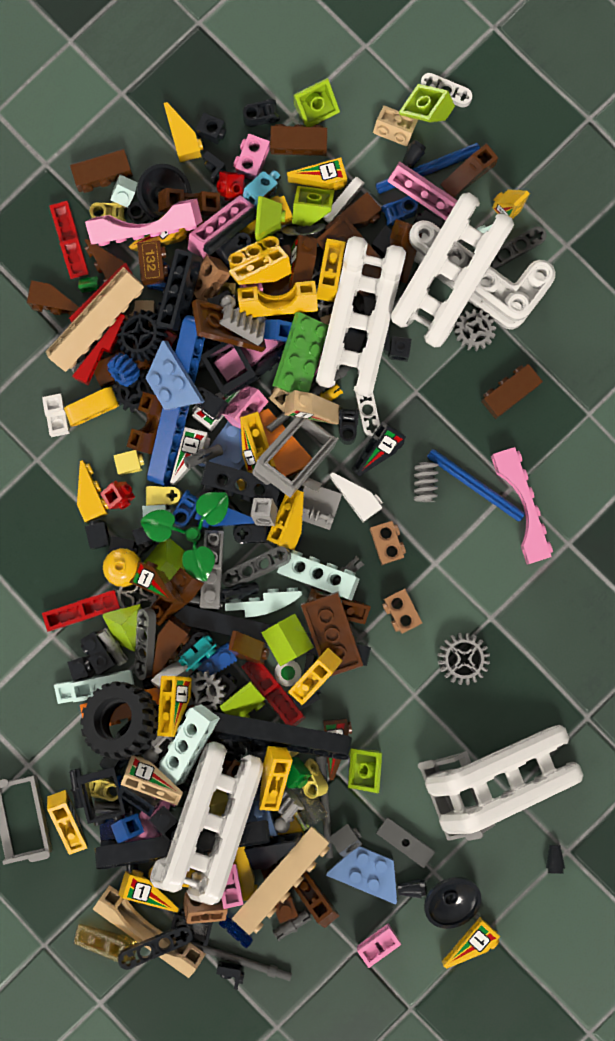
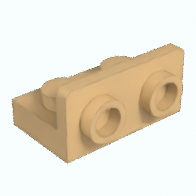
(394, 126)

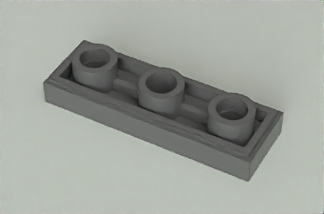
(414, 849)

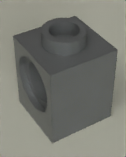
(346, 840)

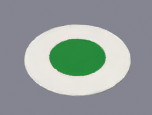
(288, 673)

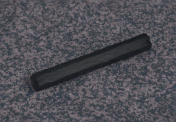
(230, 231)

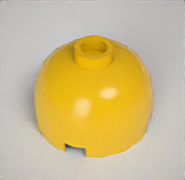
(120, 566)

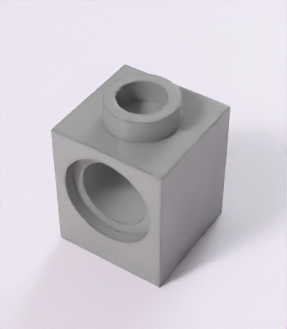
(264, 511)

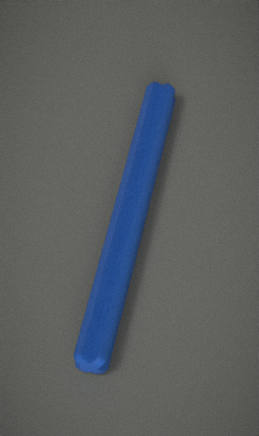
(434, 165)
(476, 485)

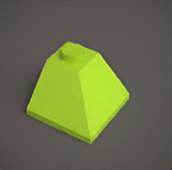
(428, 104)
(311, 205)
(268, 217)
(167, 557)

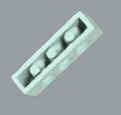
(348, 580)
(205, 723)

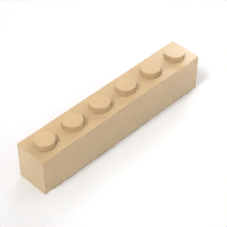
(95, 319)
(278, 883)

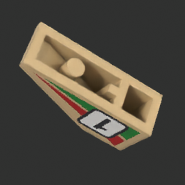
(311, 407)
(148, 779)

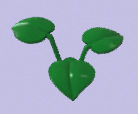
(200, 560)

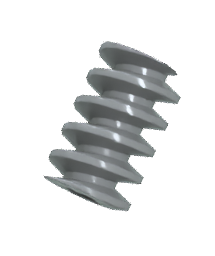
(425, 482)

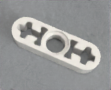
(444, 82)
(344, 199)
(365, 424)

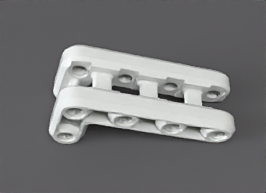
(464, 279)
(495, 294)
(344, 317)
(520, 796)
(213, 870)

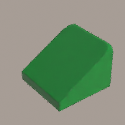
(89, 284)

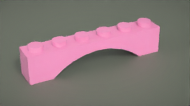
(108, 228)
(509, 468)

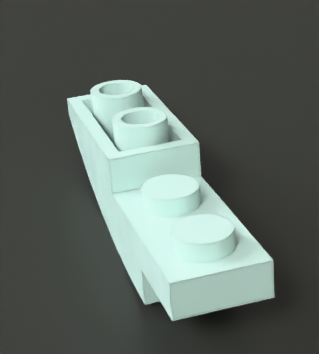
(272, 602)
(83, 688)

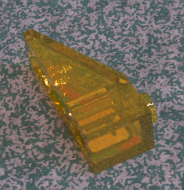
(103, 942)

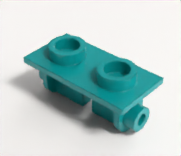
(193, 659)

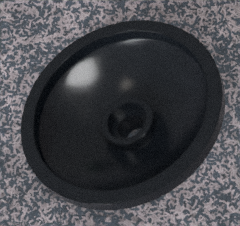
(155, 180)
(452, 902)

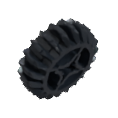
(137, 329)

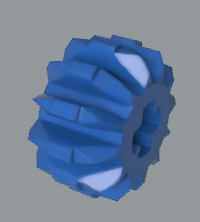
(123, 369)

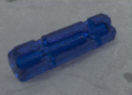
(236, 932)

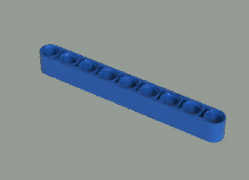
(173, 421)

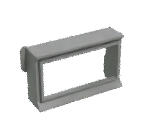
(269, 474)
(443, 803)
(35, 855)

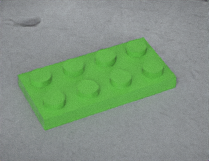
(301, 354)

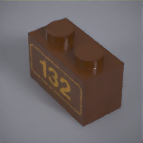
(152, 262)

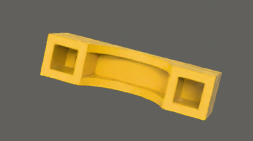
(299, 299)

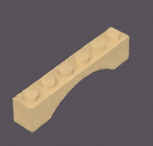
(125, 917)

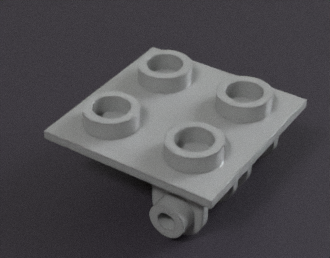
(320, 506)

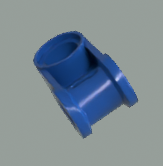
(398, 210)
(186, 507)

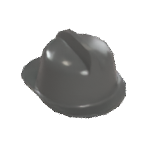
(311, 231)

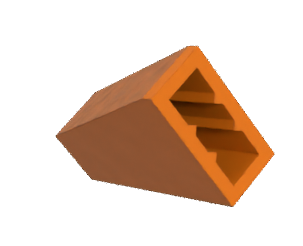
(292, 456)

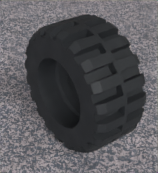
(98, 715)

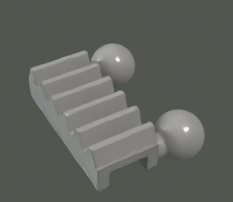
(240, 324)
(156, 748)
(288, 807)

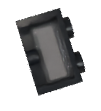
(200, 931)

